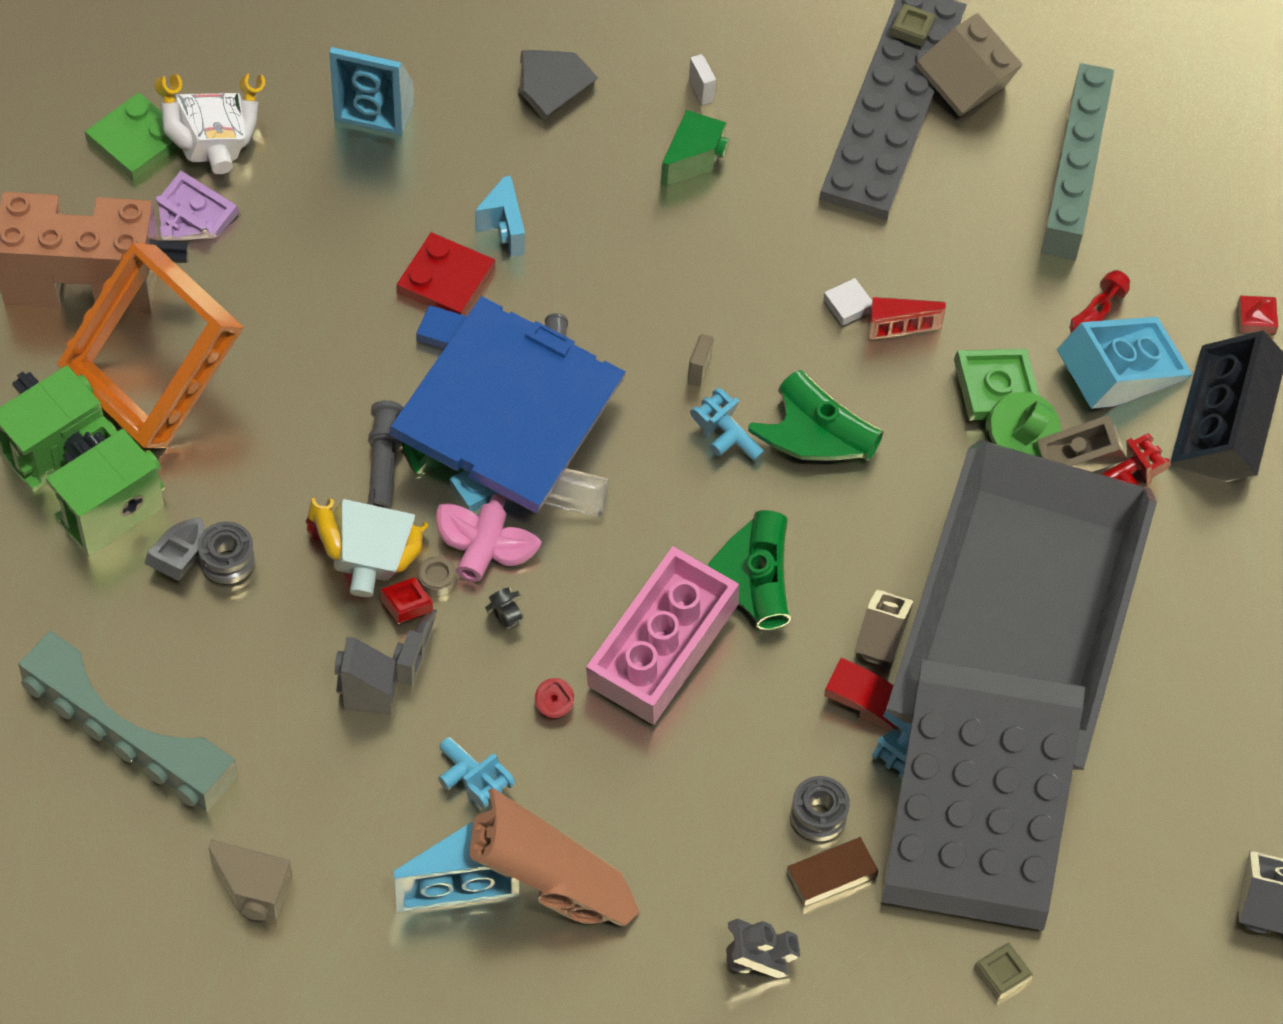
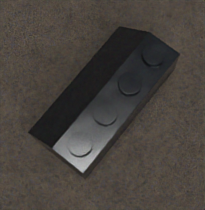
(1230, 407)

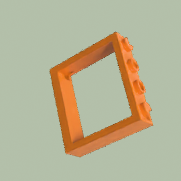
(195, 371)

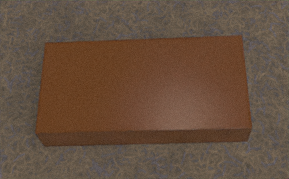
(832, 871)

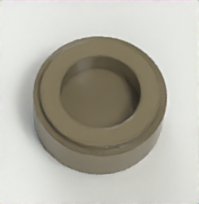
(437, 576)

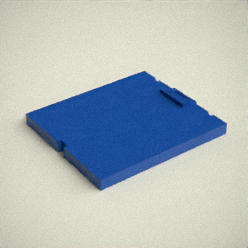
(508, 403)

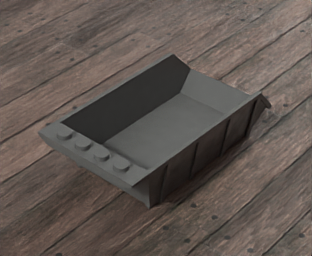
(1030, 577)

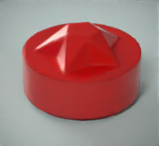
(554, 698)

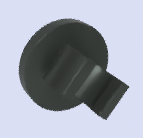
(504, 603)

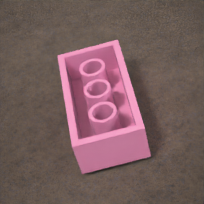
(662, 635)

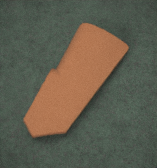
(541, 856)

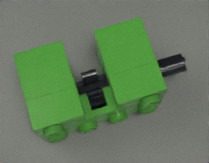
(63, 439)

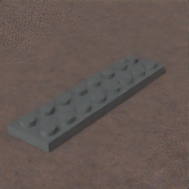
(887, 117)

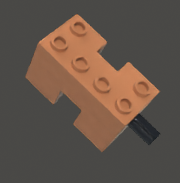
(51, 248)

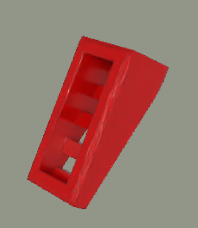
(903, 316)

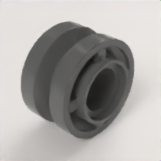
(226, 537)
(825, 792)

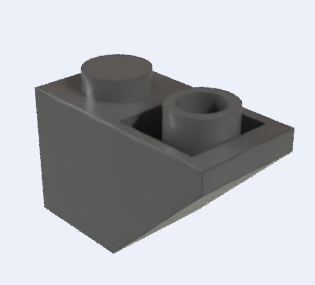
(365, 677)

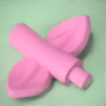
(484, 537)

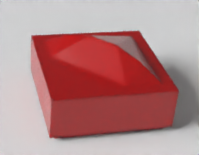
(1257, 314)
(406, 600)

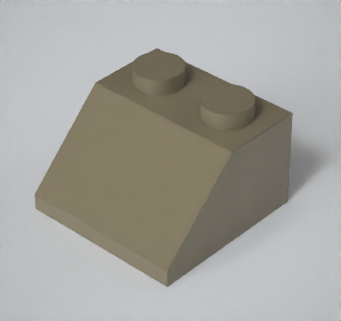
(969, 64)

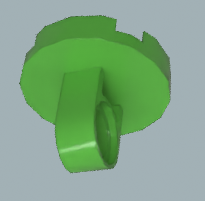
(1021, 420)

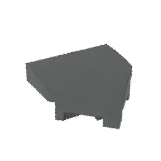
(552, 79)

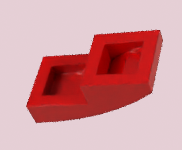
(862, 691)

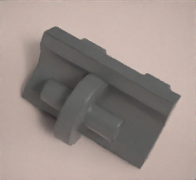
(760, 948)

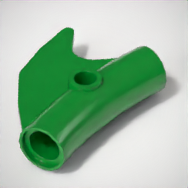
(817, 425)
(757, 564)

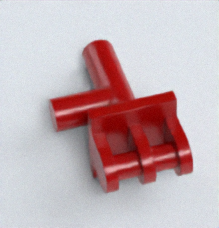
(1139, 461)

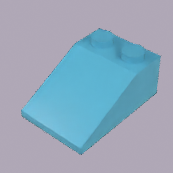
(370, 91)
(1122, 360)
(449, 877)

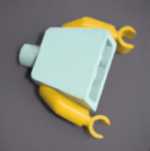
(367, 540)

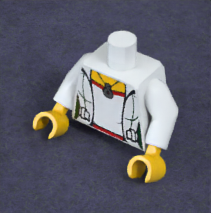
(209, 125)

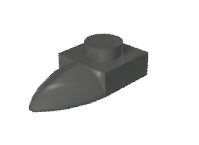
(176, 548)
(411, 653)

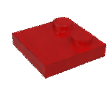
(445, 275)

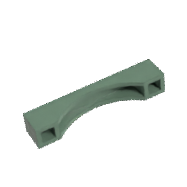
(1077, 162)
(189, 765)

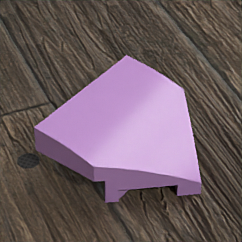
(193, 210)

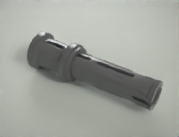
(383, 454)

